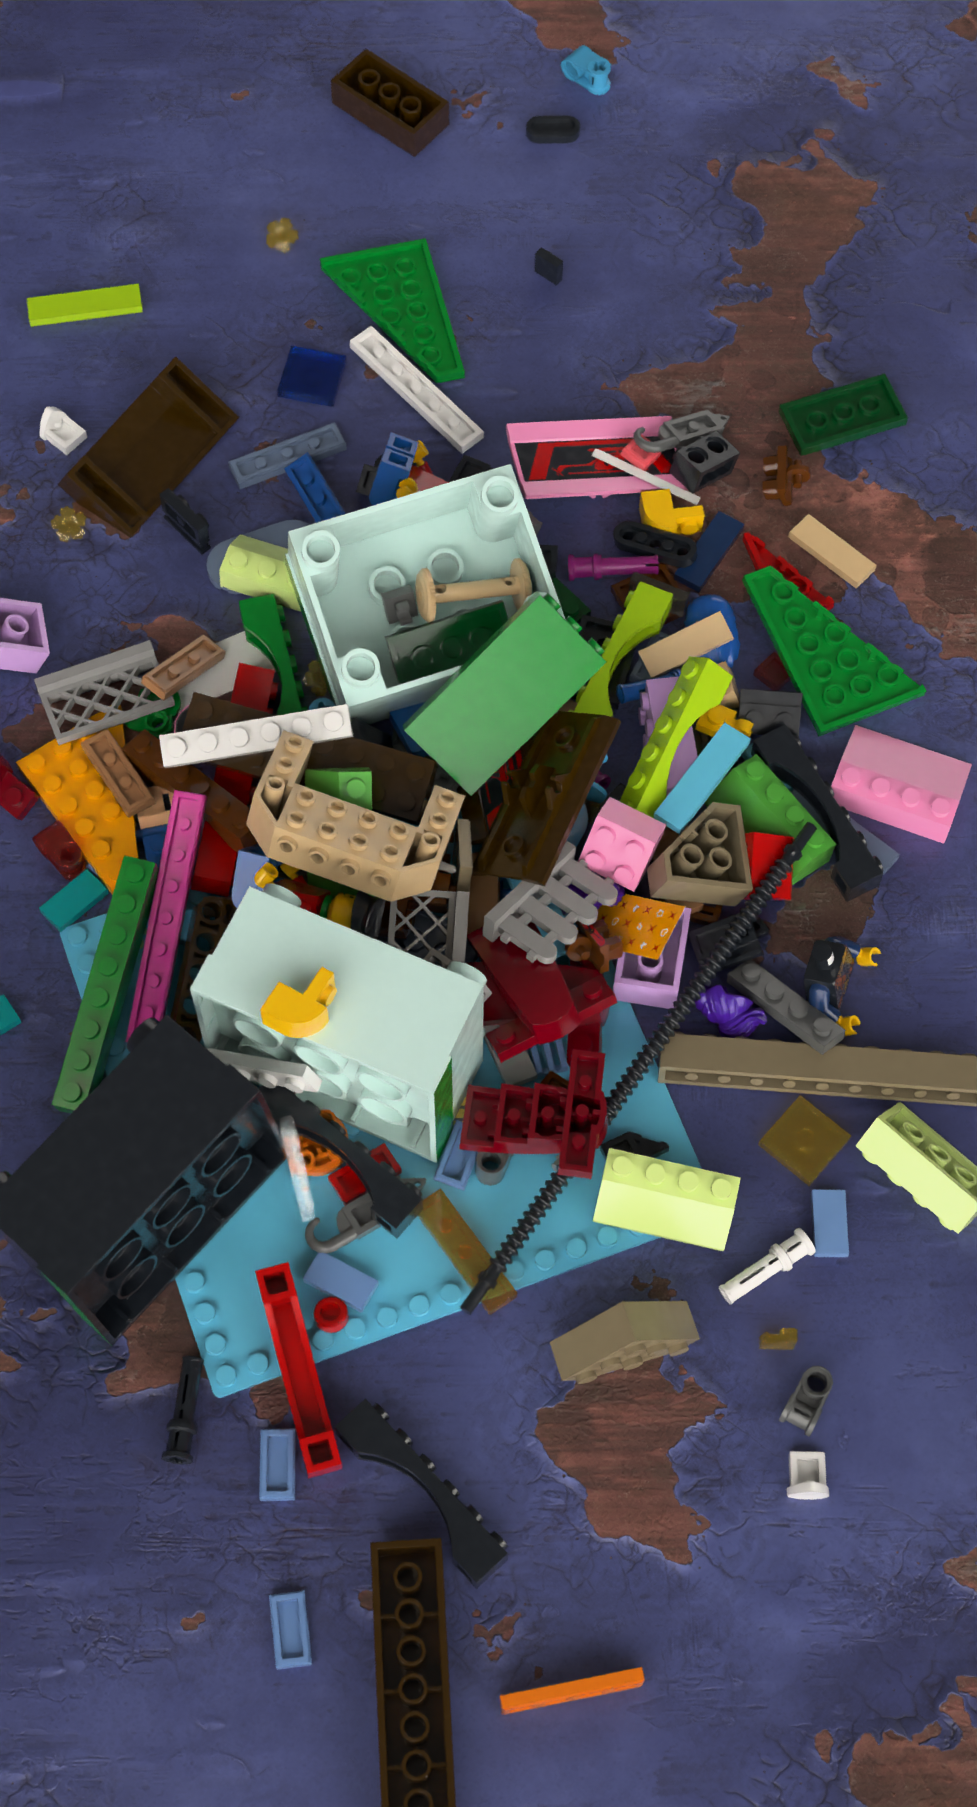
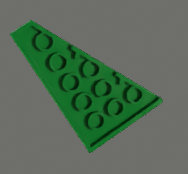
(404, 298)
(826, 662)

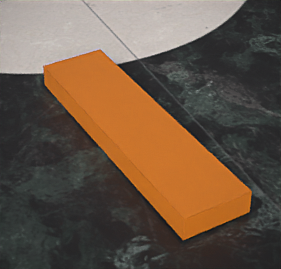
(571, 1690)

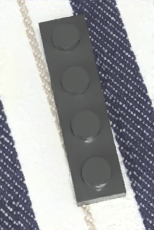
(786, 1006)

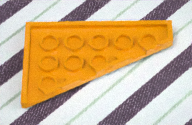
(84, 802)

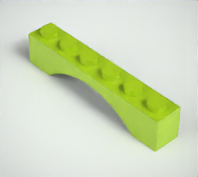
(642, 619)
(695, 692)

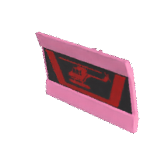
(557, 460)

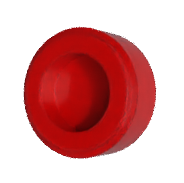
(331, 1314)

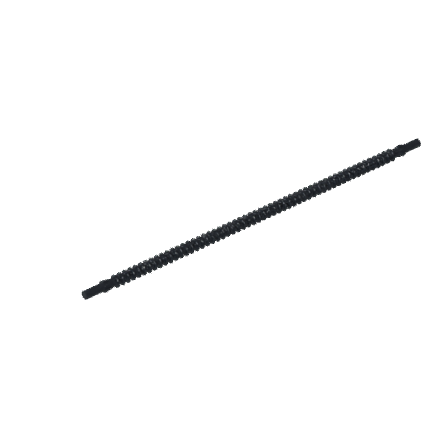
(792, 853)

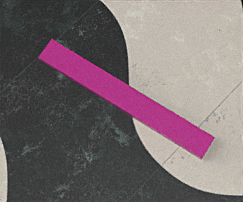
(168, 908)

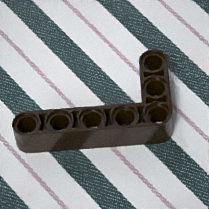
(194, 957)

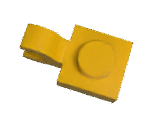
(715, 717)

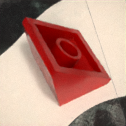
(762, 853)

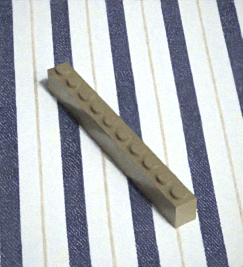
(801, 1069)

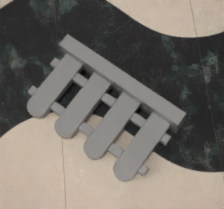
(524, 901)

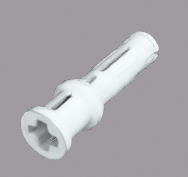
(782, 1258)

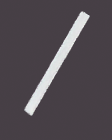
(645, 476)

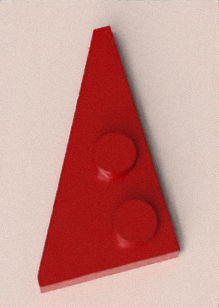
(763, 558)

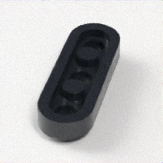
(647, 537)

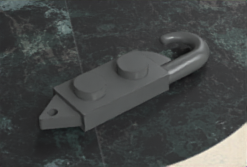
(682, 431)
(352, 1222)

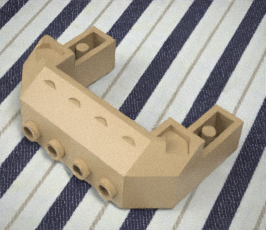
(343, 838)

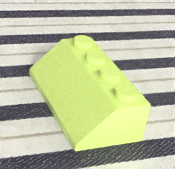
(257, 571)
(923, 1165)
(666, 1199)

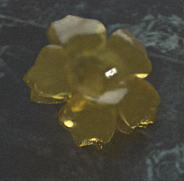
(281, 235)
(69, 524)
(315, 679)

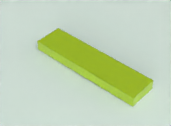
(84, 305)

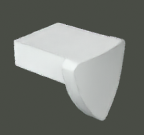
(61, 430)
(807, 1475)

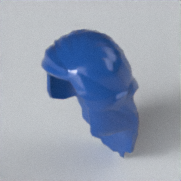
(706, 606)

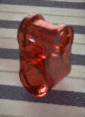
(60, 849)

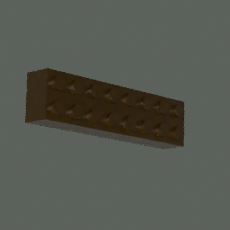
(398, 778)
(412, 1674)

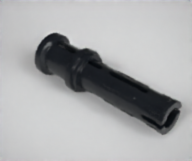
(182, 1425)

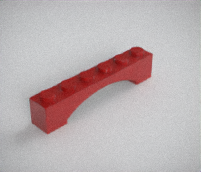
(298, 1370)

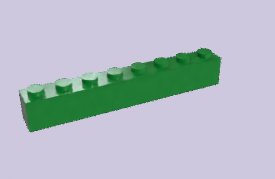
(107, 983)

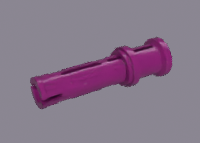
(597, 566)

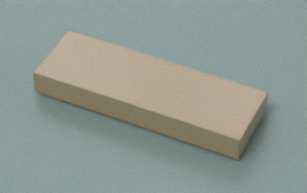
(832, 551)
(690, 641)

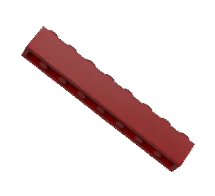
(215, 859)

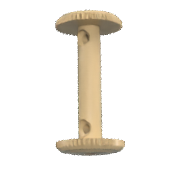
(429, 594)

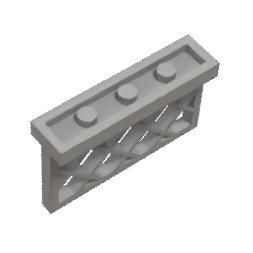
(98, 675)
(456, 923)

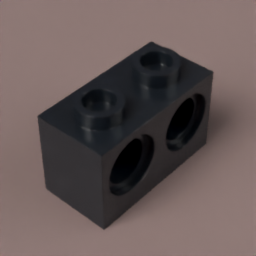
(704, 461)

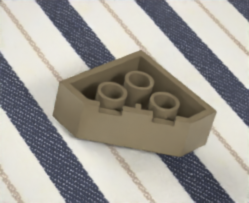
(705, 861)
(624, 1339)

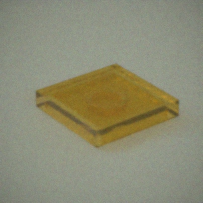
(804, 1140)

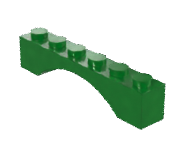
(264, 631)

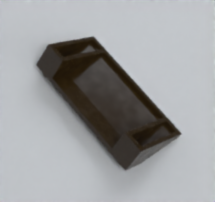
(149, 449)

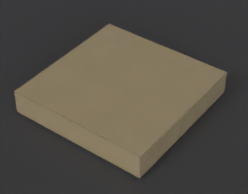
(462, 856)

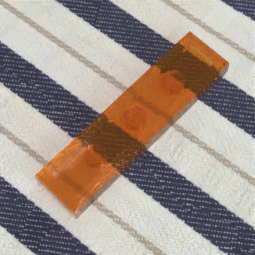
(463, 1248)

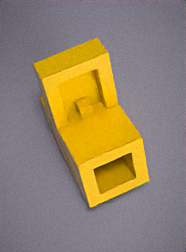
(658, 512)
(299, 1013)

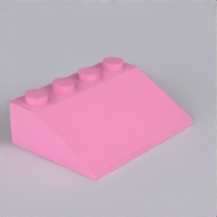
(900, 783)

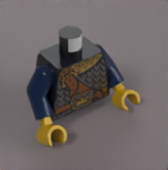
(829, 976)

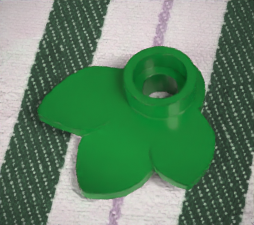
(163, 716)

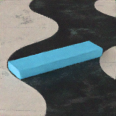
(702, 778)

